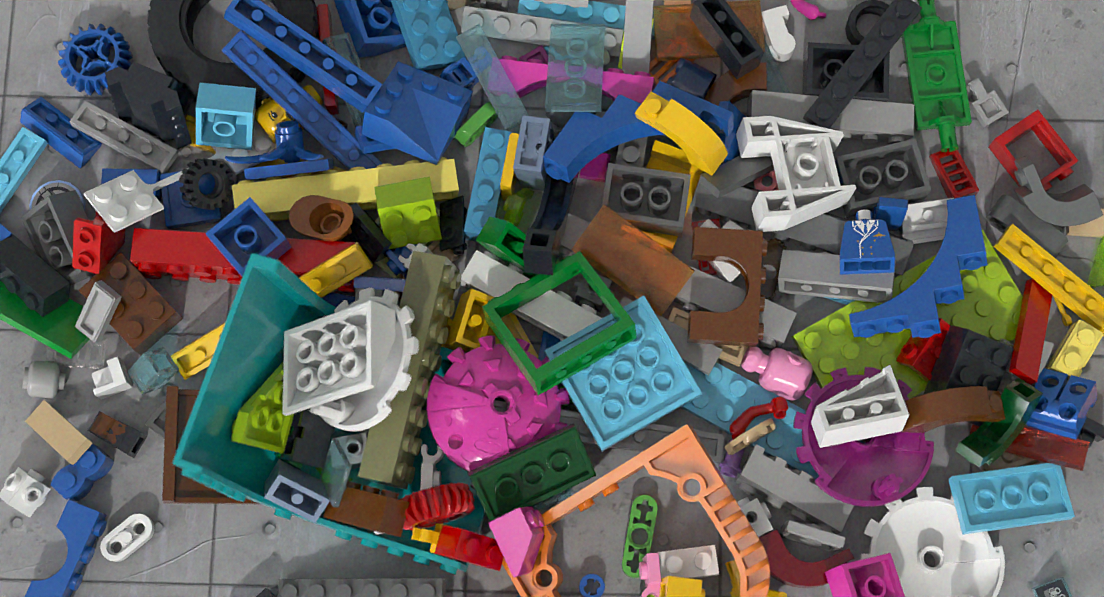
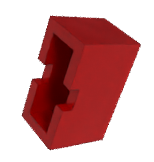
(469, 548)

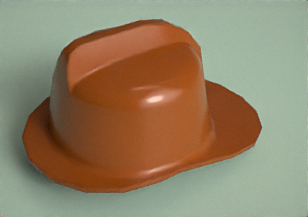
(322, 217)

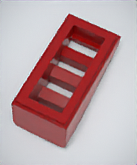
(949, 186)

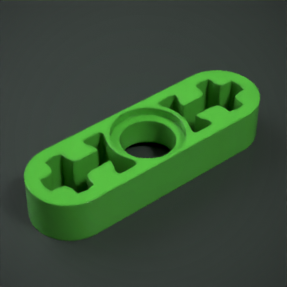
(635, 513)

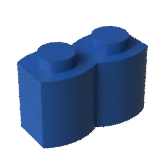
(77, 480)

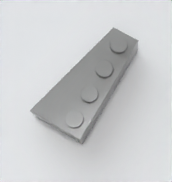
(791, 490)

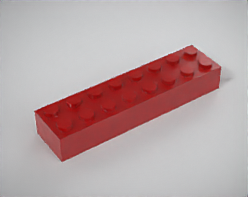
(195, 256)

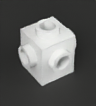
(24, 491)
(759, 514)

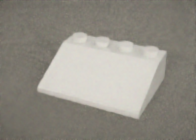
(336, 355)

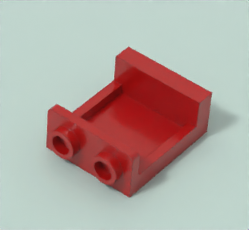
(94, 244)

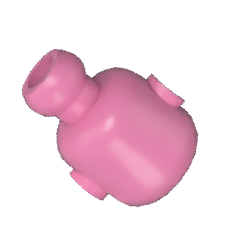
(779, 371)

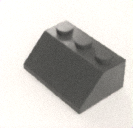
(51, 232)

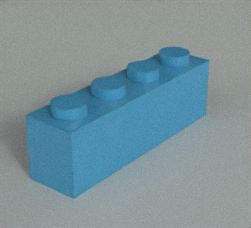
(486, 188)

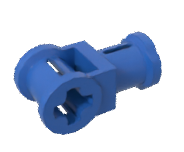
(460, 74)

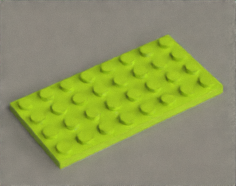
(988, 308)

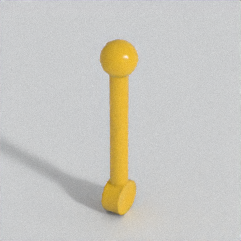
(1066, 319)

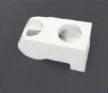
(776, 34)

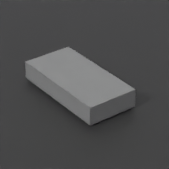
(98, 311)

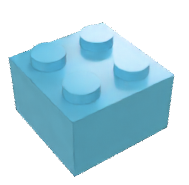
(225, 116)

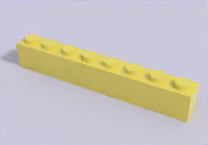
(353, 186)

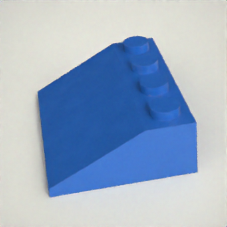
(371, 26)

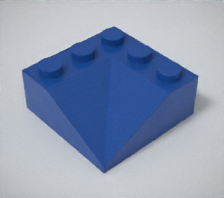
(416, 112)

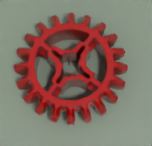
(438, 505)

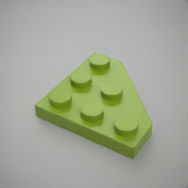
(262, 417)

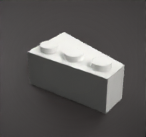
(862, 412)

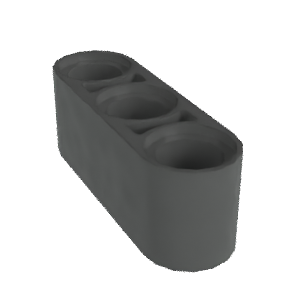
(1009, 211)

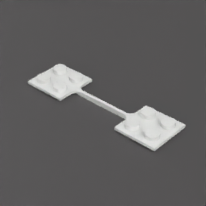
(131, 200)

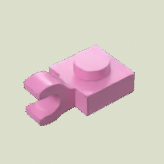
(650, 571)

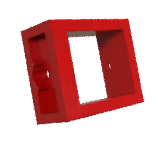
(1048, 137)

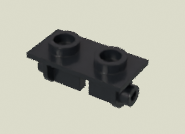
(452, 225)

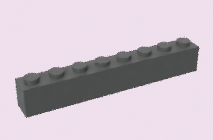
(821, 231)

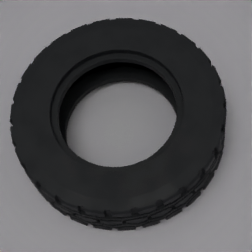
(173, 45)

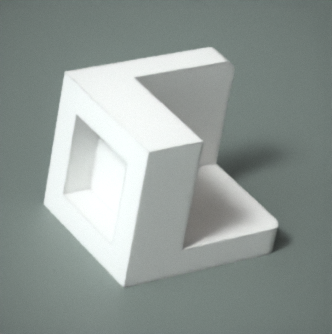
(111, 379)

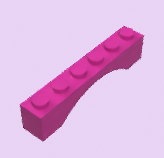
(533, 76)

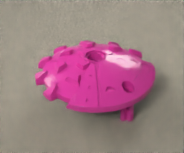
(463, 409)

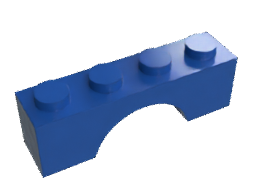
(80, 528)

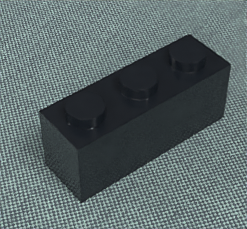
(727, 36)
(31, 277)

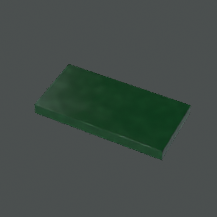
(532, 472)

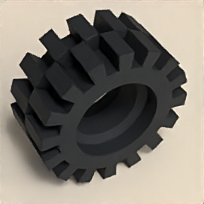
(192, 178)

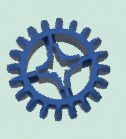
(80, 46)

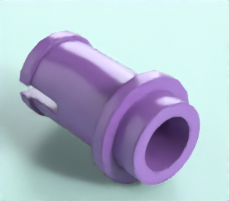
(731, 463)

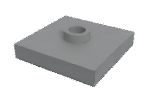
(812, 536)

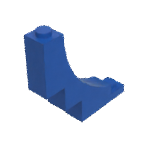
(589, 135)

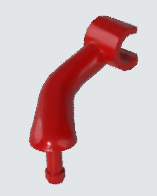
(777, 406)

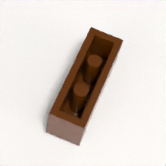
(369, 509)

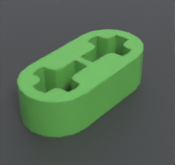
(476, 124)

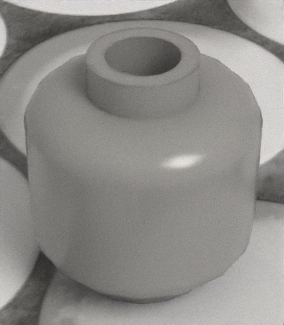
(43, 379)

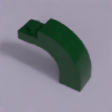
(993, 438)

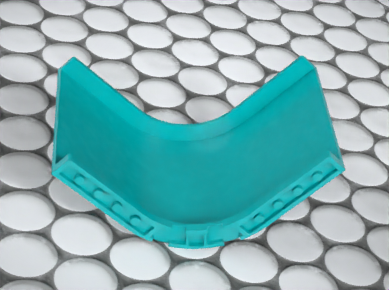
(246, 356)

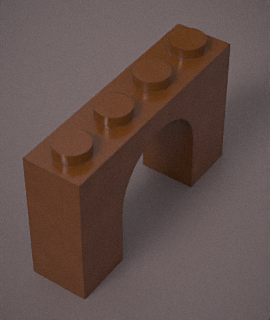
(744, 252)

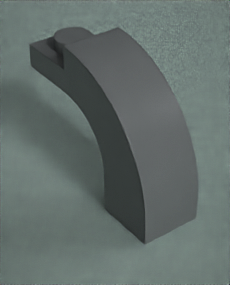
(1062, 209)

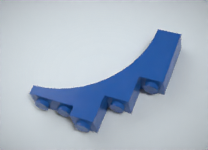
(941, 283)

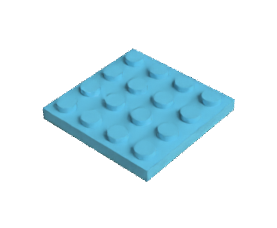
(631, 383)

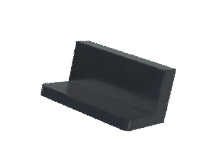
(369, 235)

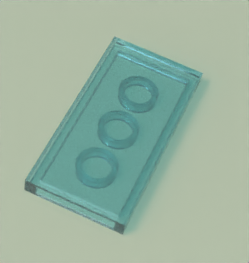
(575, 68)

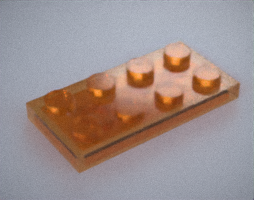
(680, 38)
(633, 259)

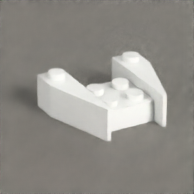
(802, 169)

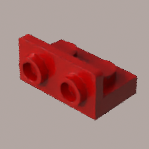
(922, 353)

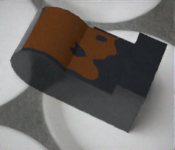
(117, 434)

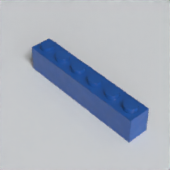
(303, 51)

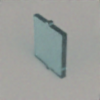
(335, 472)

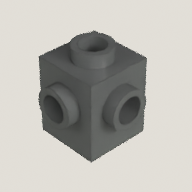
(588, 297)

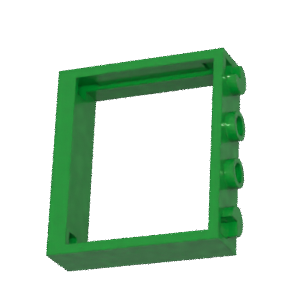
(577, 357)

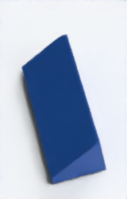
(56, 129)

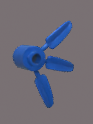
(289, 147)

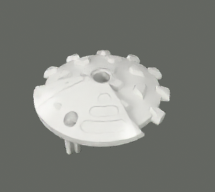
(372, 405)
(930, 525)

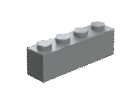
(820, 276)

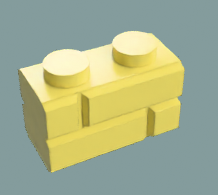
(1075, 349)

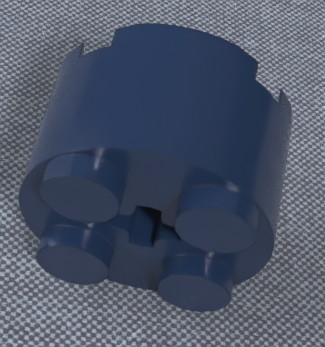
(692, 78)

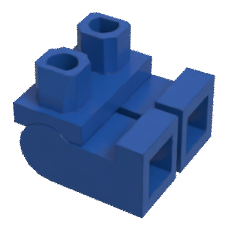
(1062, 407)

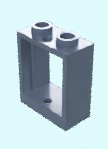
(533, 142)

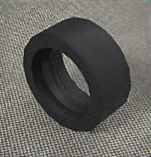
(866, 7)

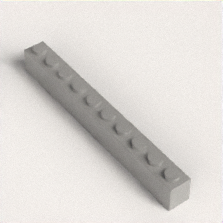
(703, 292)

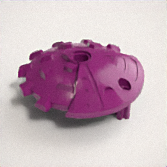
(863, 472)

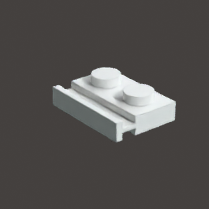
(925, 221)

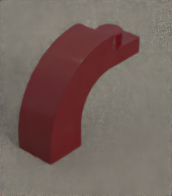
(798, 573)

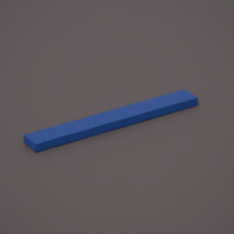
(297, 102)

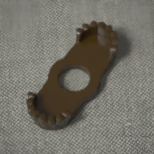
(773, 258)

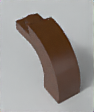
(732, 89)
(953, 406)

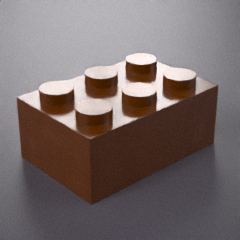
(142, 312)

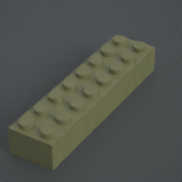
(396, 439)

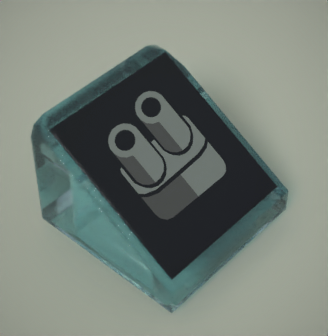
(1053, 588)

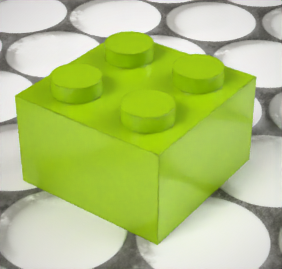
(408, 212)

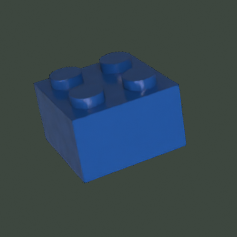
(247, 232)

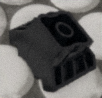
(151, 101)

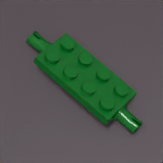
(936, 75)

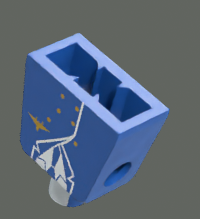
(866, 246)

